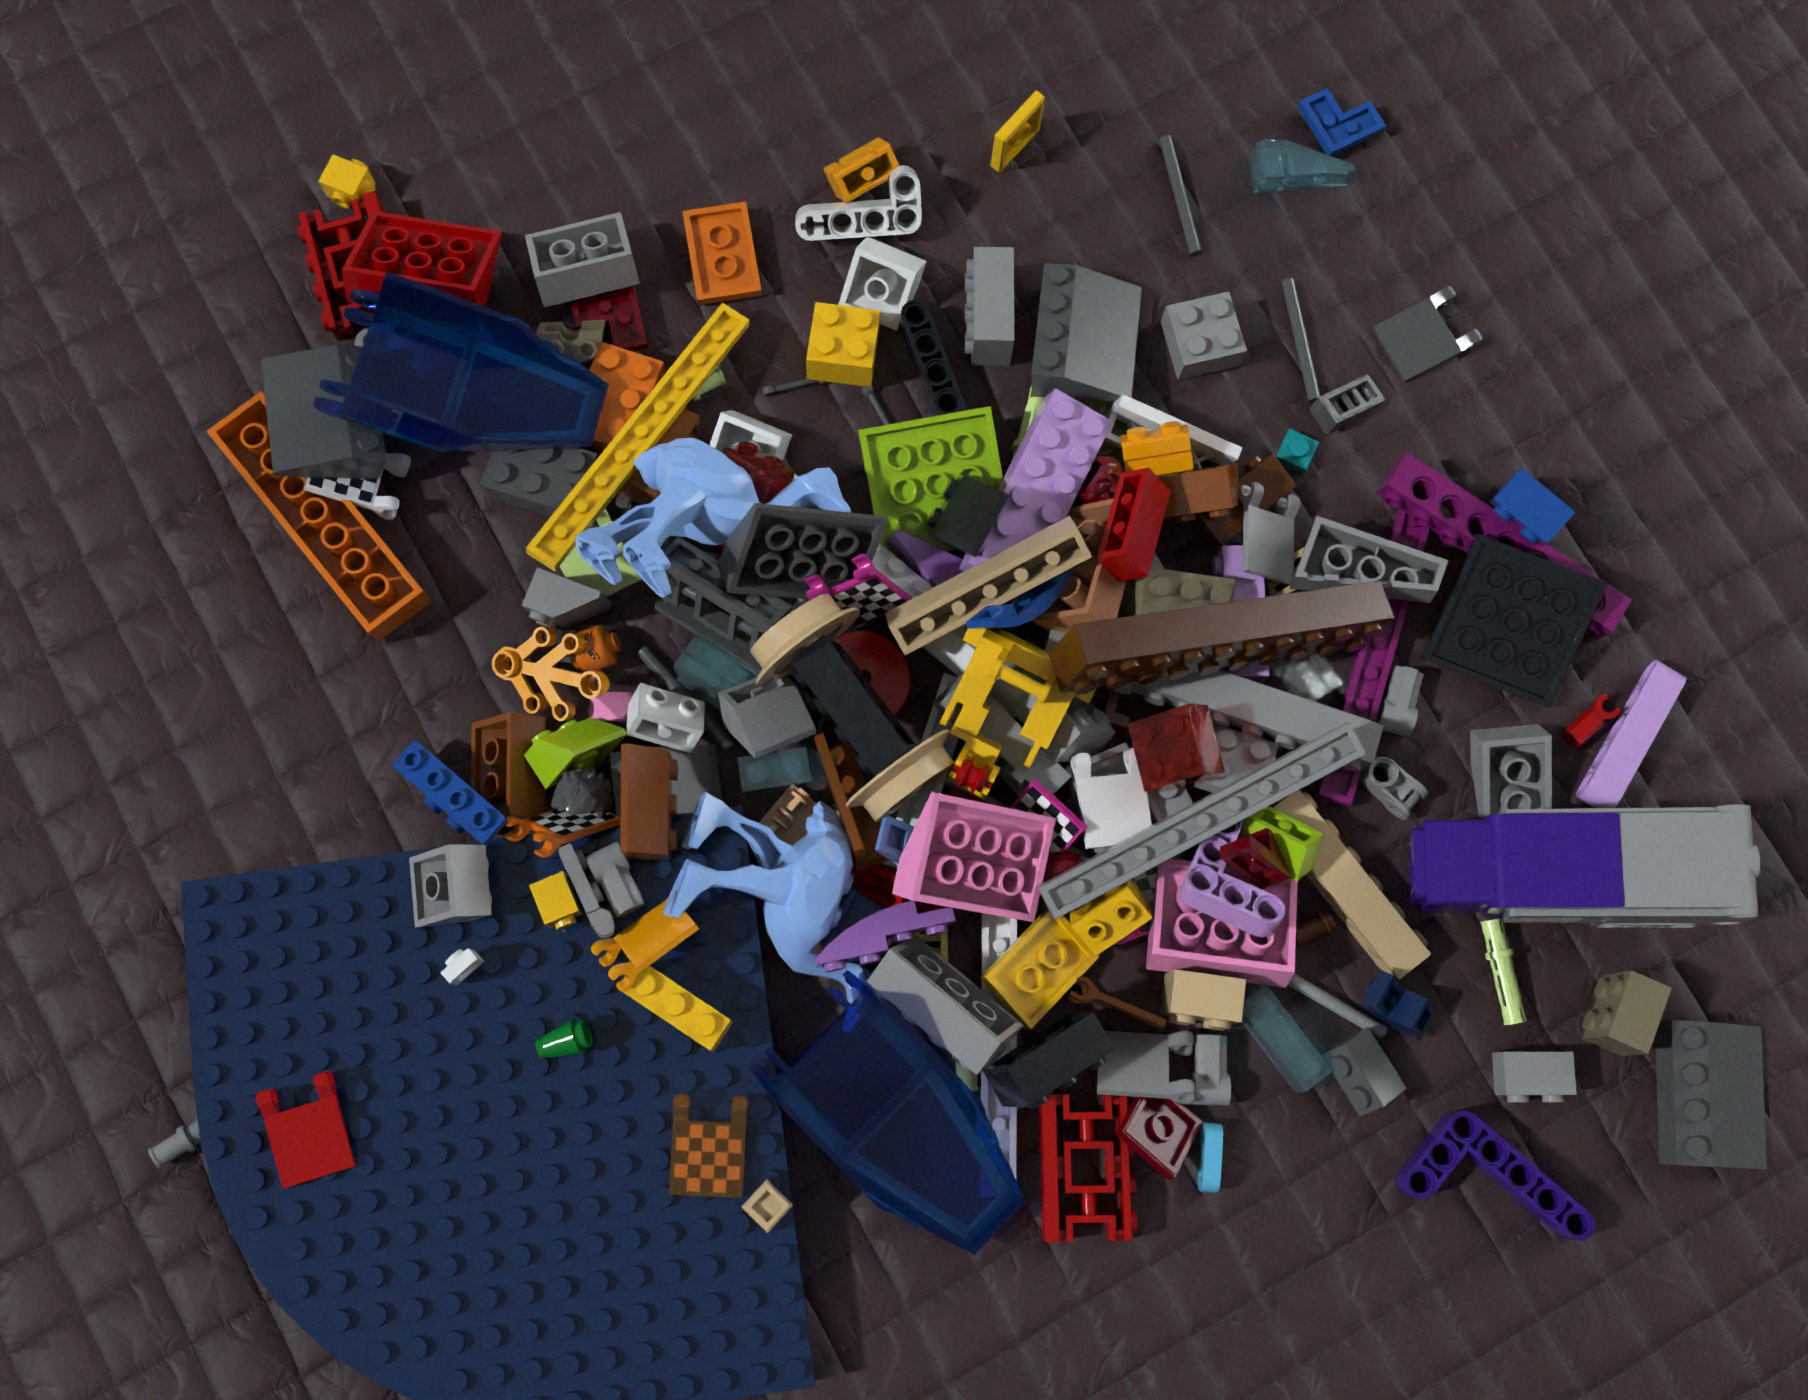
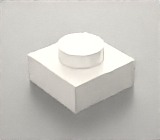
(461, 965)

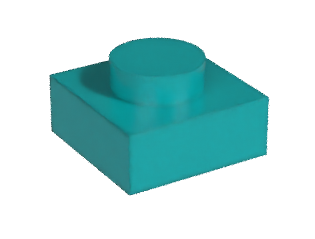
(1296, 451)

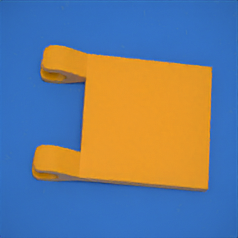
(643, 943)

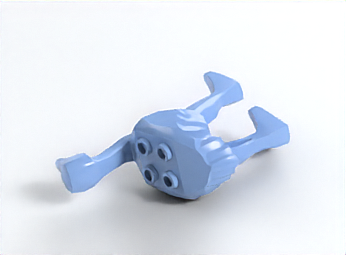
(698, 499)
(796, 881)

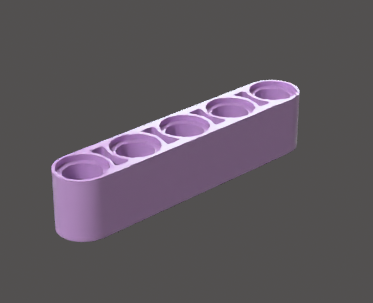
(1631, 736)

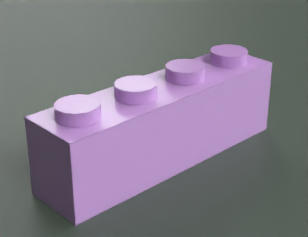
(1229, 564)

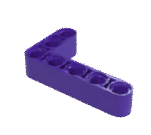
(1497, 1168)

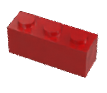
(1133, 525)

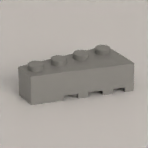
(1347, 556)
(1015, 749)

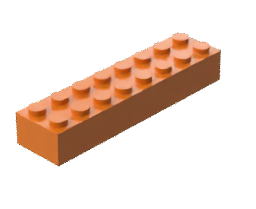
(325, 529)

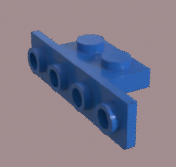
(449, 793)

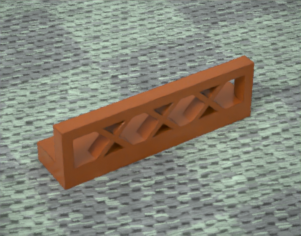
(844, 781)

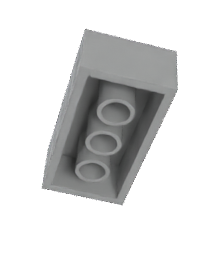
(944, 1004)

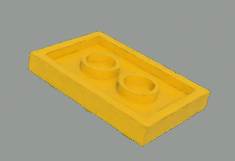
(1039, 968)

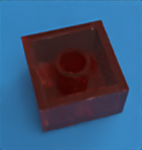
(1176, 748)

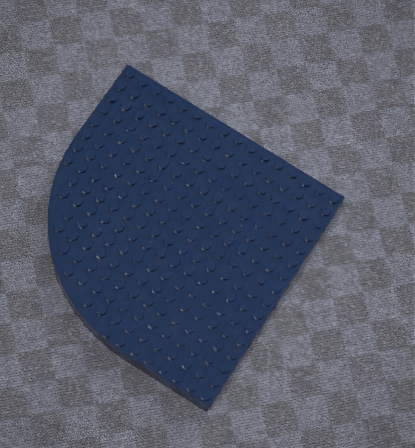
(499, 1202)

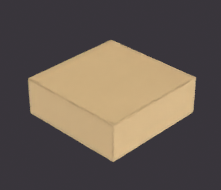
(767, 1205)

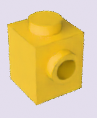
(346, 180)

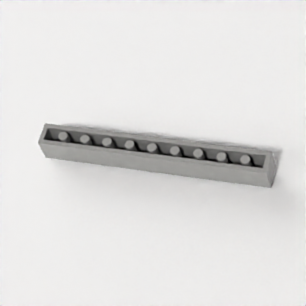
(1254, 708)

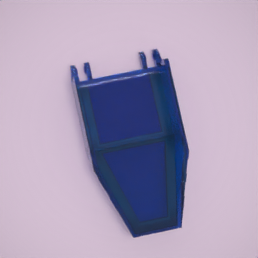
(461, 376)
(898, 1122)

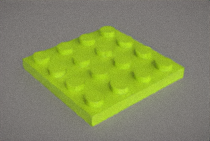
(915, 460)

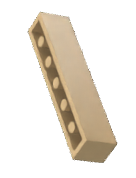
(987, 584)
(1357, 896)

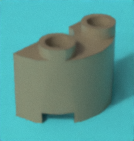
(576, 344)

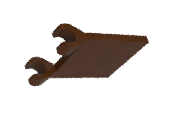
(1091, 994)

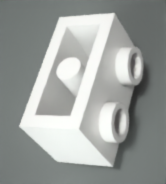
(665, 718)

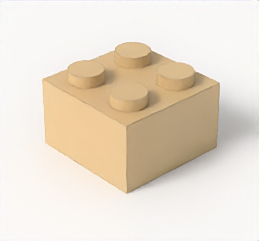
(1203, 998)

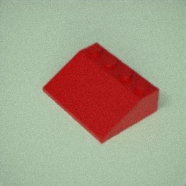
(426, 251)

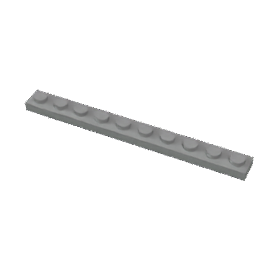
(1201, 820)

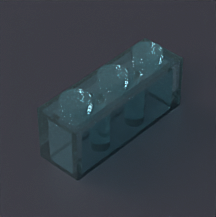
(1283, 1040)

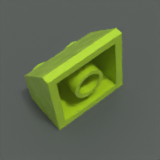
(572, 746)

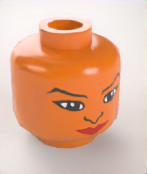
(599, 649)

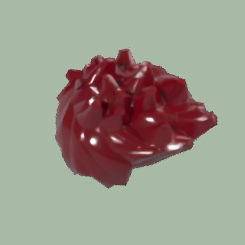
(1100, 481)

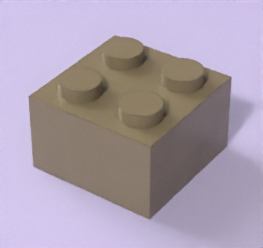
(1625, 1013)

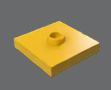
(1017, 131)

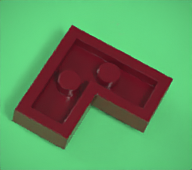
(619, 311)

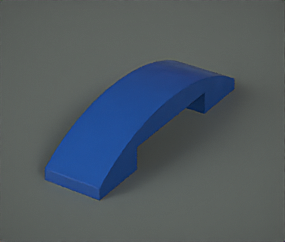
(1022, 609)

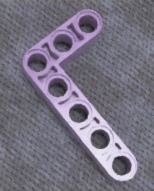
(1221, 885)

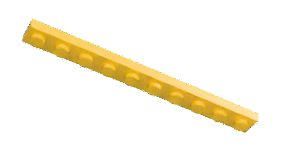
(638, 435)

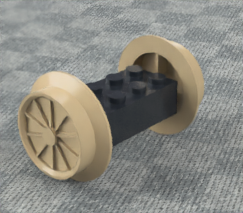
(809, 649)

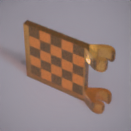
(708, 1154)

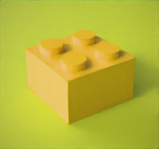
(843, 344)

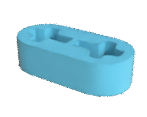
(1210, 1157)

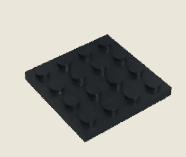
(1513, 620)

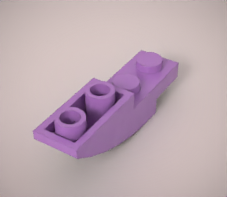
(868, 937)

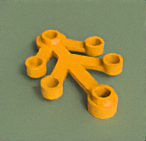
(546, 673)

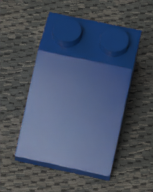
(1531, 508)

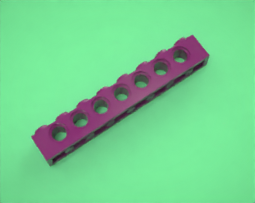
(1467, 509)

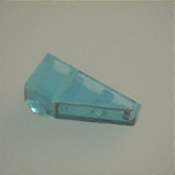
(1293, 167)

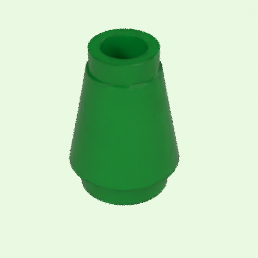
(565, 1040)

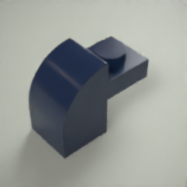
(1398, 1006)

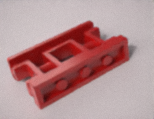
(327, 272)
(1057, 1167)

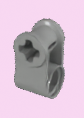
(1397, 791)

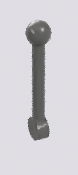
(771, 390)
(869, 392)

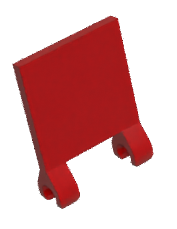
(308, 1138)

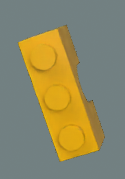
(679, 1008)

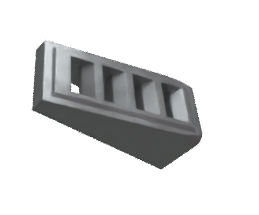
(1330, 415)

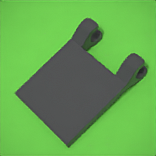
(1420, 338)

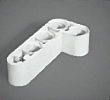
(858, 211)

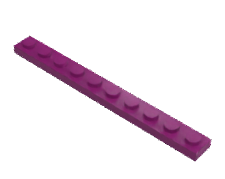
(1373, 666)

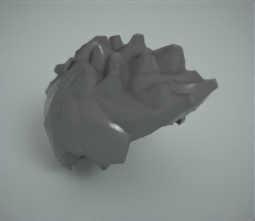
(583, 793)

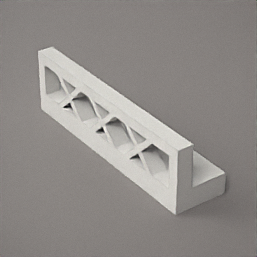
(1202, 442)

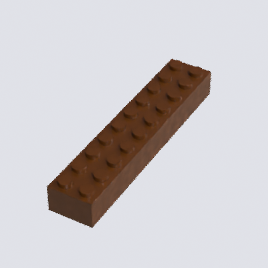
(1218, 637)

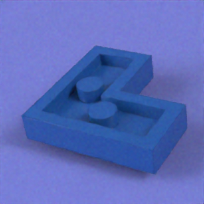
(1336, 129)

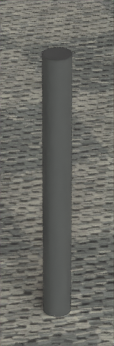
(1180, 195)
(1301, 339)
(673, 685)

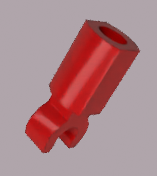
(1588, 723)

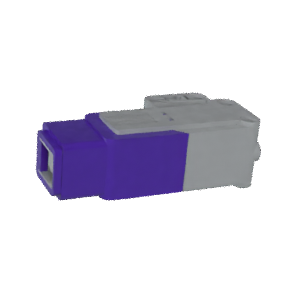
(1591, 866)

